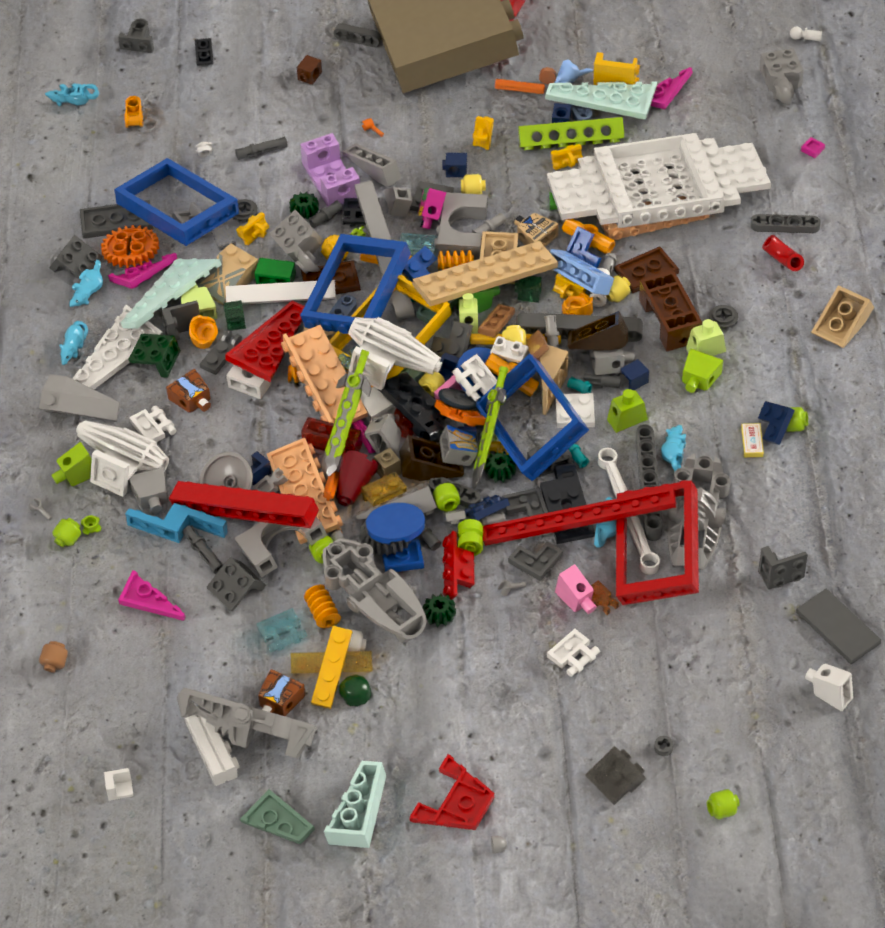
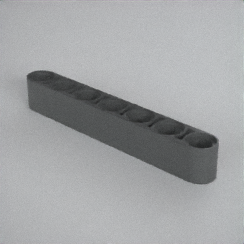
(565, 323)
(648, 477)

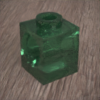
(529, 289)
(234, 315)

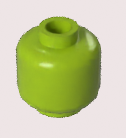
(798, 420)
(446, 497)
(66, 532)
(317, 548)
(722, 804)

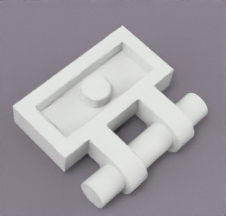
(479, 374)
(146, 424)
(568, 648)

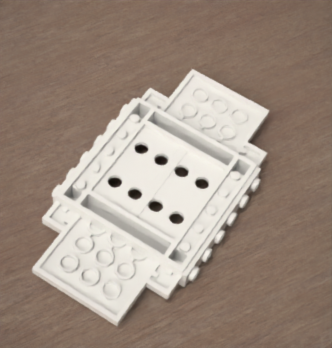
(706, 173)

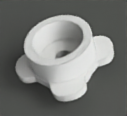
(204, 149)

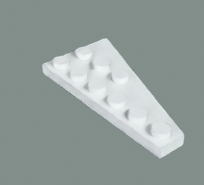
(112, 351)

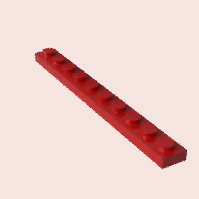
(579, 516)

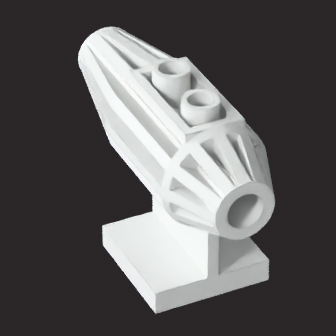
(388, 347)
(119, 455)

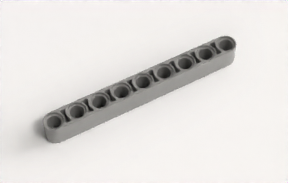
(377, 228)

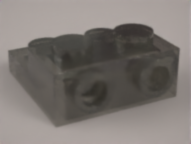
(616, 775)

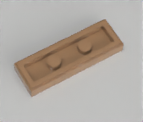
(496, 320)
(537, 344)

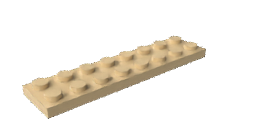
(484, 273)

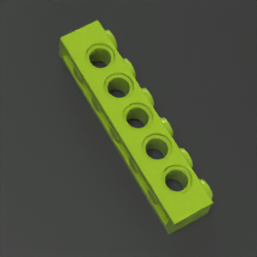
(615, 125)

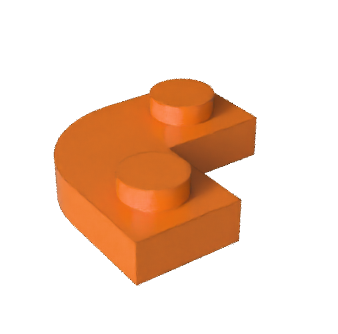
(469, 417)

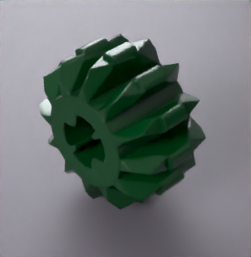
(305, 204)
(500, 467)
(439, 610)

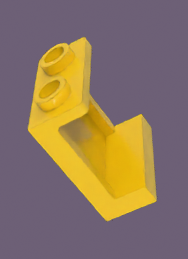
(615, 71)

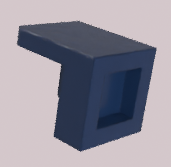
(448, 365)
(636, 374)
(260, 467)

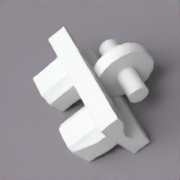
(509, 350)

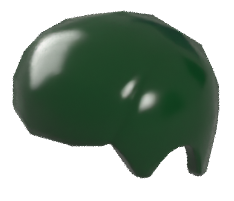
(355, 690)

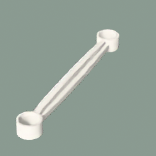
(633, 523)

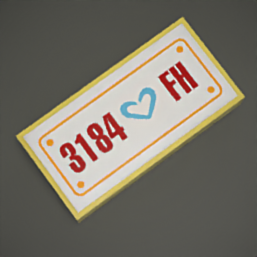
(752, 440)

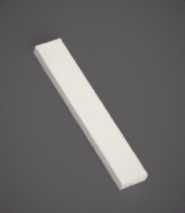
(275, 292)

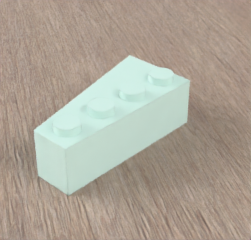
(356, 816)

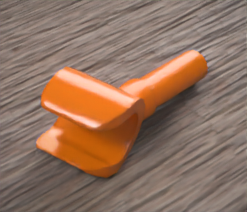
(369, 124)

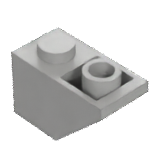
(398, 201)

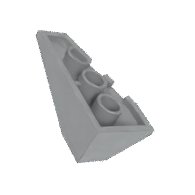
(71, 397)
(418, 495)

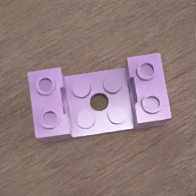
(327, 171)

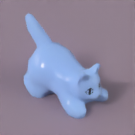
(569, 72)

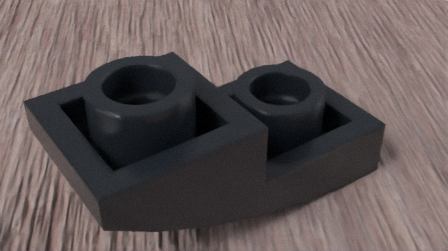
(204, 51)

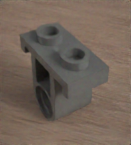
(137, 38)

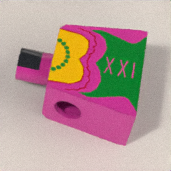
(434, 199)

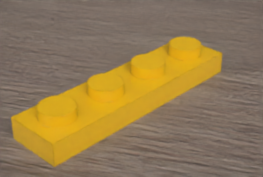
(331, 667)

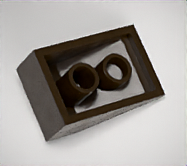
(601, 334)
(423, 461)

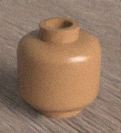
(53, 656)

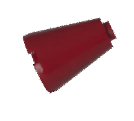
(354, 473)

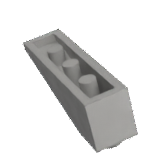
(376, 165)

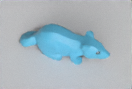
(76, 95)
(90, 282)
(74, 339)
(673, 447)
(604, 530)

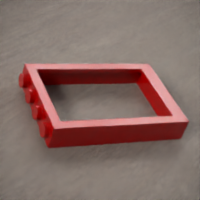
(668, 586)

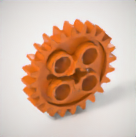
(118, 245)

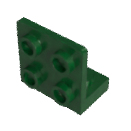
(156, 350)

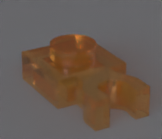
(602, 597)

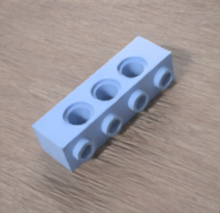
(582, 272)

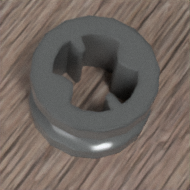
(667, 750)

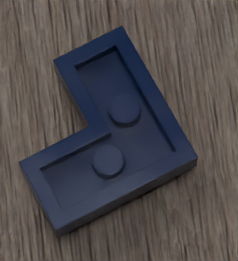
(778, 419)

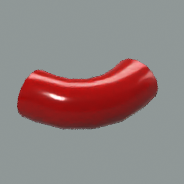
(783, 253)

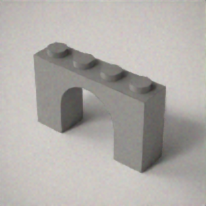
(458, 207)
(256, 539)

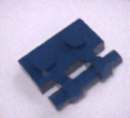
(486, 507)

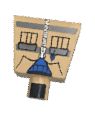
(536, 229)

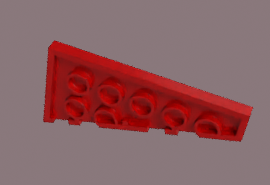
(262, 349)

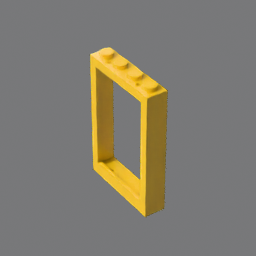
(404, 286)

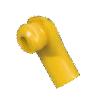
(497, 446)

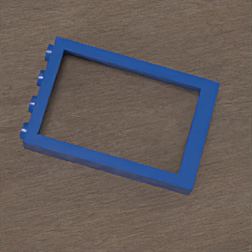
(186, 233)
(364, 245)
(559, 443)

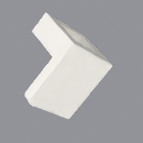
(118, 784)

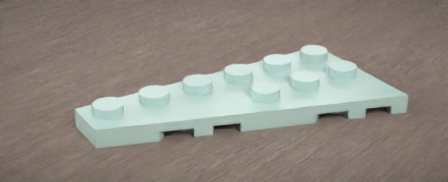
(610, 97)
(172, 284)

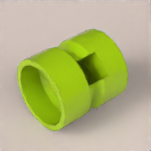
(470, 535)

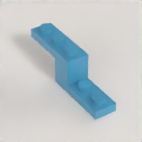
(175, 522)

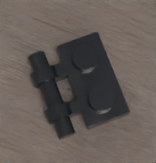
(353, 209)

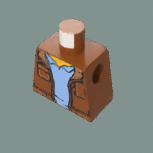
(190, 392)
(280, 693)

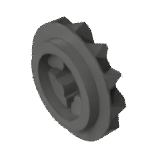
(251, 208)
(729, 312)

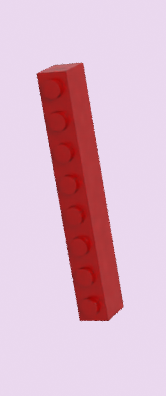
(246, 504)

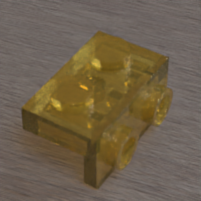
(383, 489)

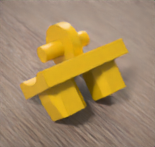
(483, 132)
(566, 156)
(253, 229)
(567, 287)

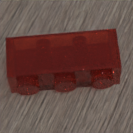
(319, 432)

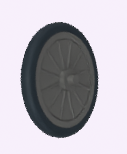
(456, 399)

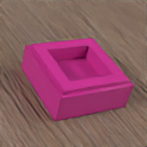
(812, 147)

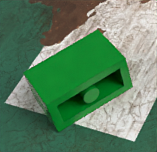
(274, 271)

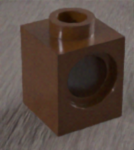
(309, 69)

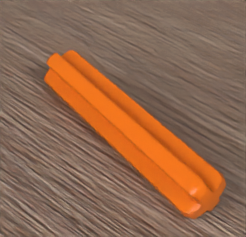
(519, 86)
(331, 486)

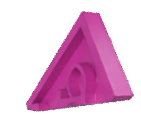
(669, 88)
(135, 275)
(142, 596)

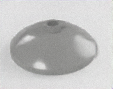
(226, 468)

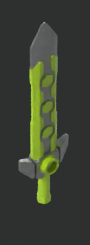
(354, 384)
(495, 398)

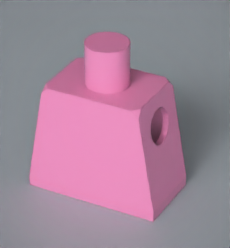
(575, 590)

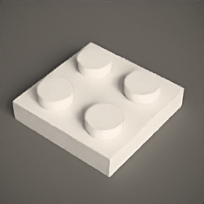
(583, 406)

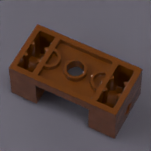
(672, 308)

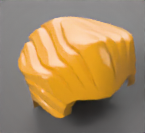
(578, 305)
(202, 331)

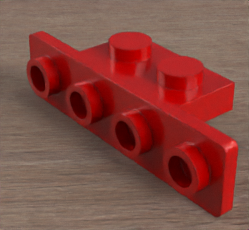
(457, 566)

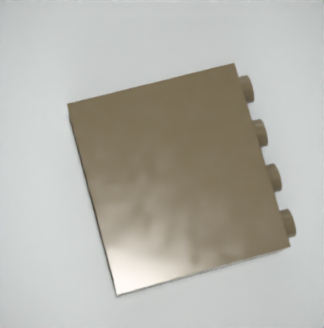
(444, 37)

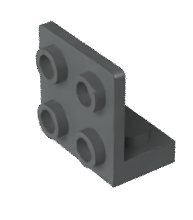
(76, 257)
(178, 318)
(780, 572)
(233, 583)

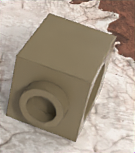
(388, 463)

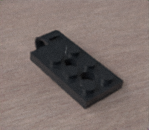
(421, 413)
(566, 489)

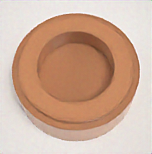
(547, 75)

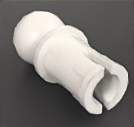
(796, 33)

